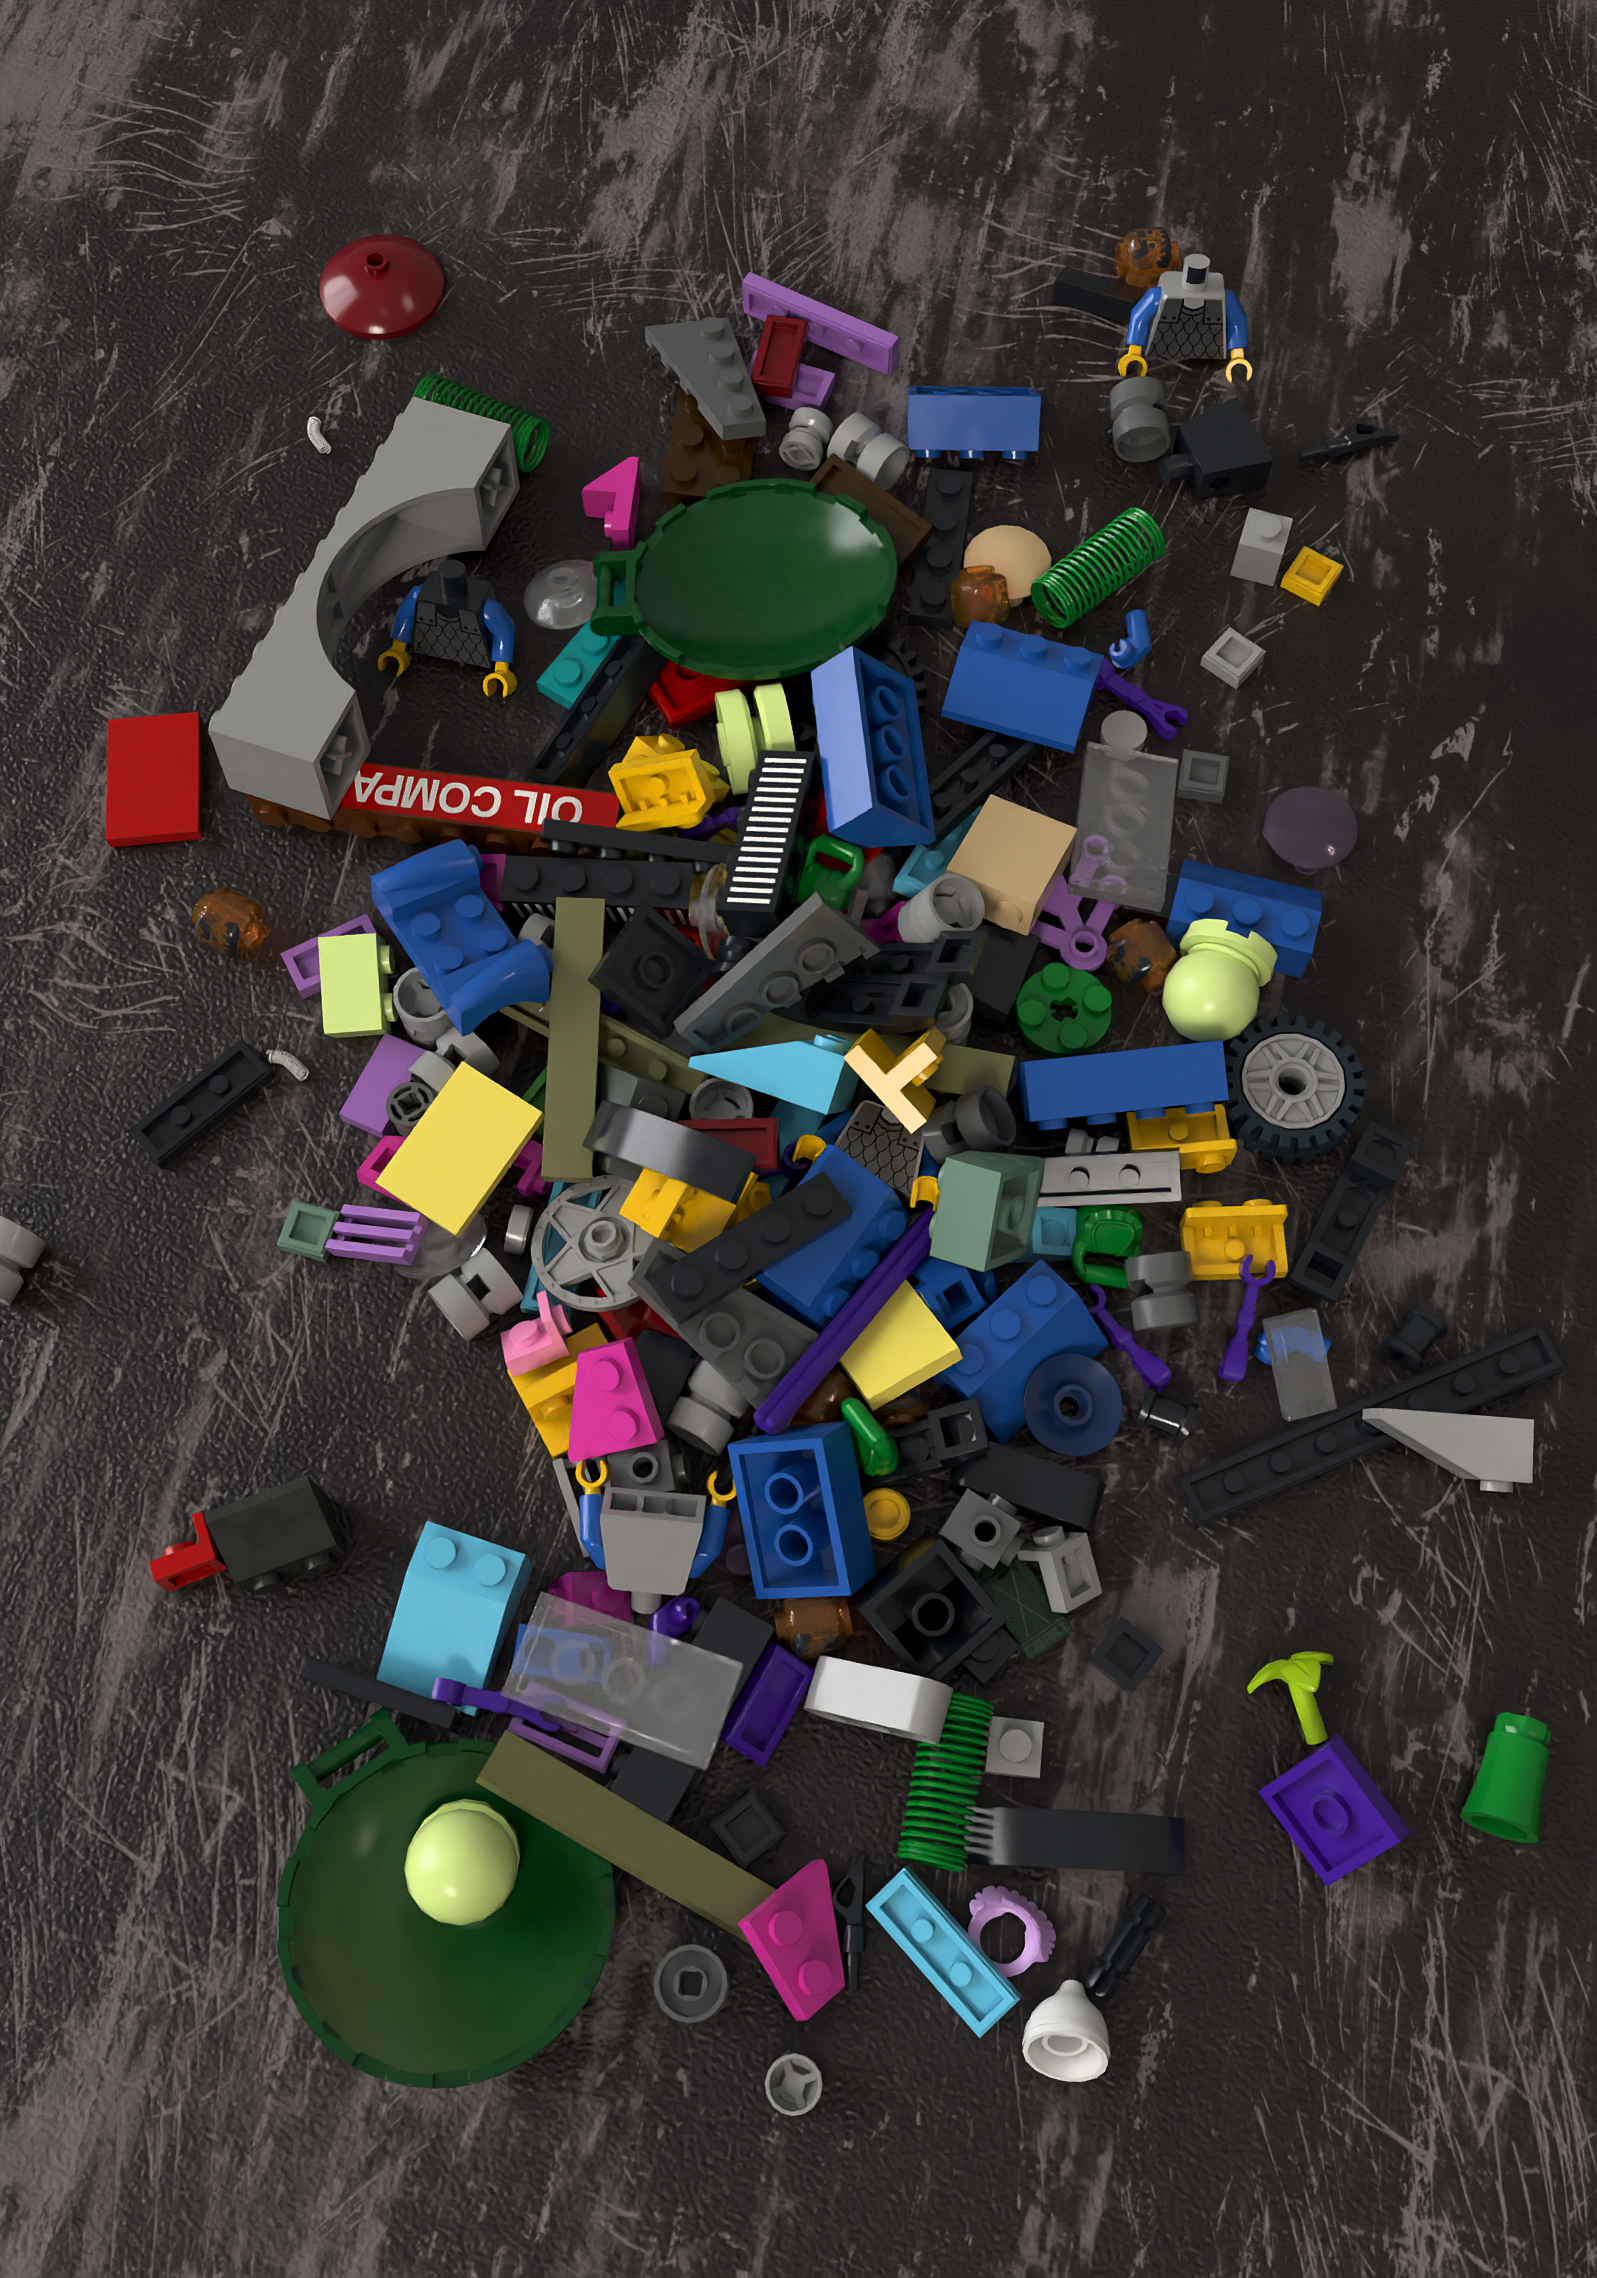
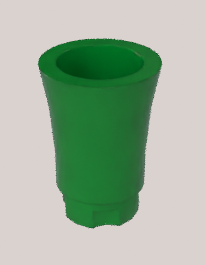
(1510, 1780)

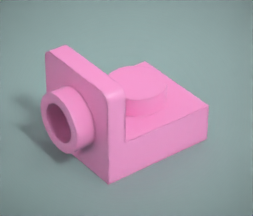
(539, 1340)

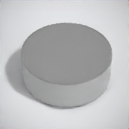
(1124, 730)
(519, 1230)

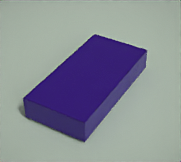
(767, 1704)

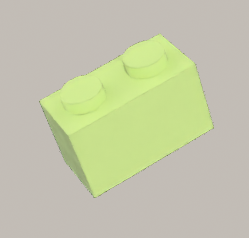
(356, 985)

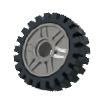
(1309, 1061)

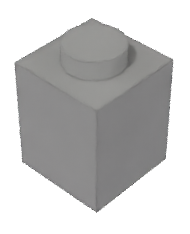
(1261, 546)

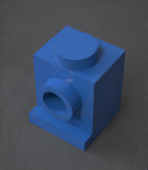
(946, 1290)

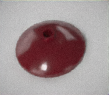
(382, 286)

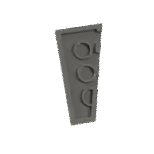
(713, 372)
(797, 954)
(737, 1336)

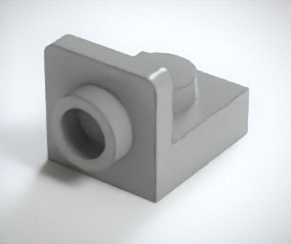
(1065, 1566)

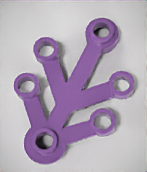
(1074, 931)

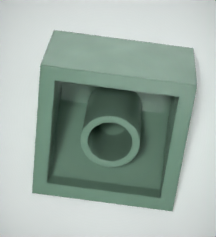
(985, 1208)

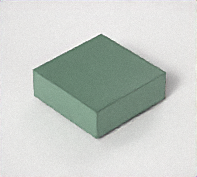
(308, 1230)

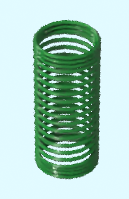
(521, 435)
(1058, 587)
(964, 1710)

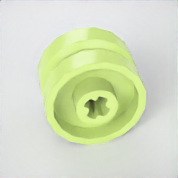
(745, 736)

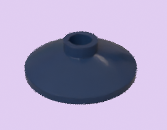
(1094, 1398)

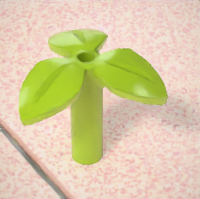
(1303, 1677)

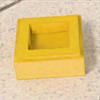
(1311, 576)

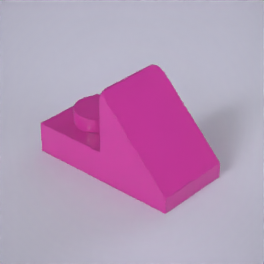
(617, 500)

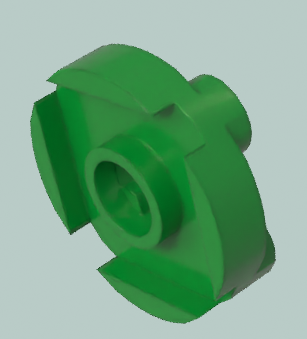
(1059, 986)

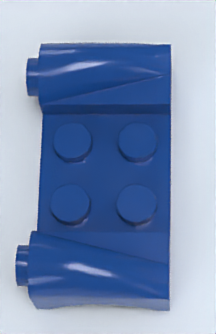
(458, 935)

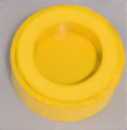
(886, 1514)

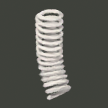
(315, 429)
(280, 1058)

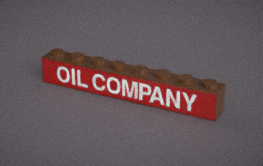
(452, 806)

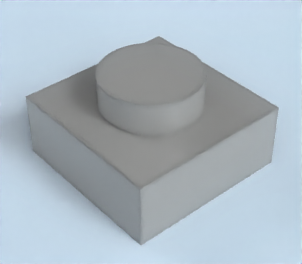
(1014, 1748)

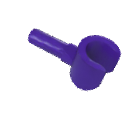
(787, 1168)

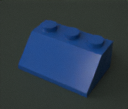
(973, 420)
(1022, 685)
(1274, 910)
(830, 1270)
(1010, 1339)
(803, 1512)

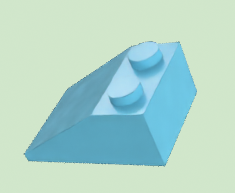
(797, 1071)
(453, 1612)

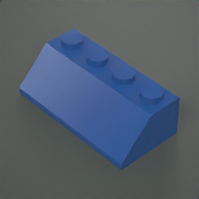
(871, 753)
(1122, 1082)

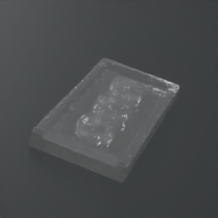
(1123, 827)
(623, 1681)

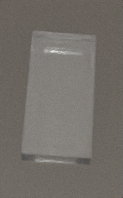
(1299, 1364)

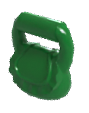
(827, 882)
(1105, 1230)
(872, 1443)

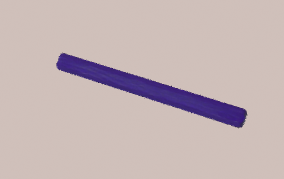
(845, 1327)

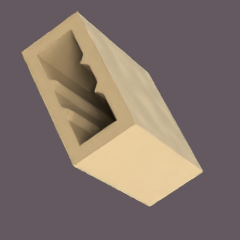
(1013, 861)

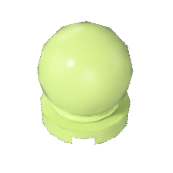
(1217, 981)
(462, 1862)

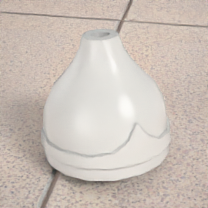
(1067, 2036)

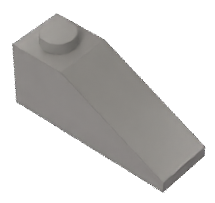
(1466, 1445)

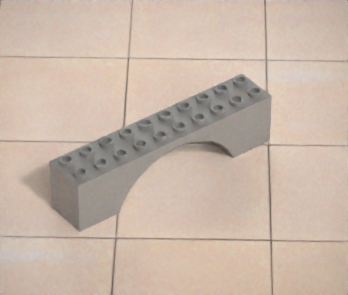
(431, 492)

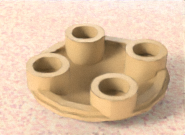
(1014, 553)

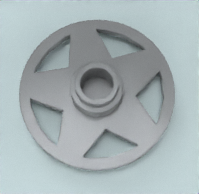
(597, 1246)

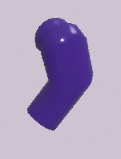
(675, 1616)

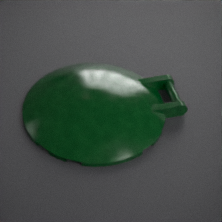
(752, 580)
(392, 1983)

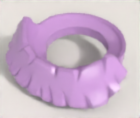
(1038, 1933)

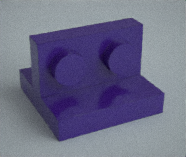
(1334, 1811)

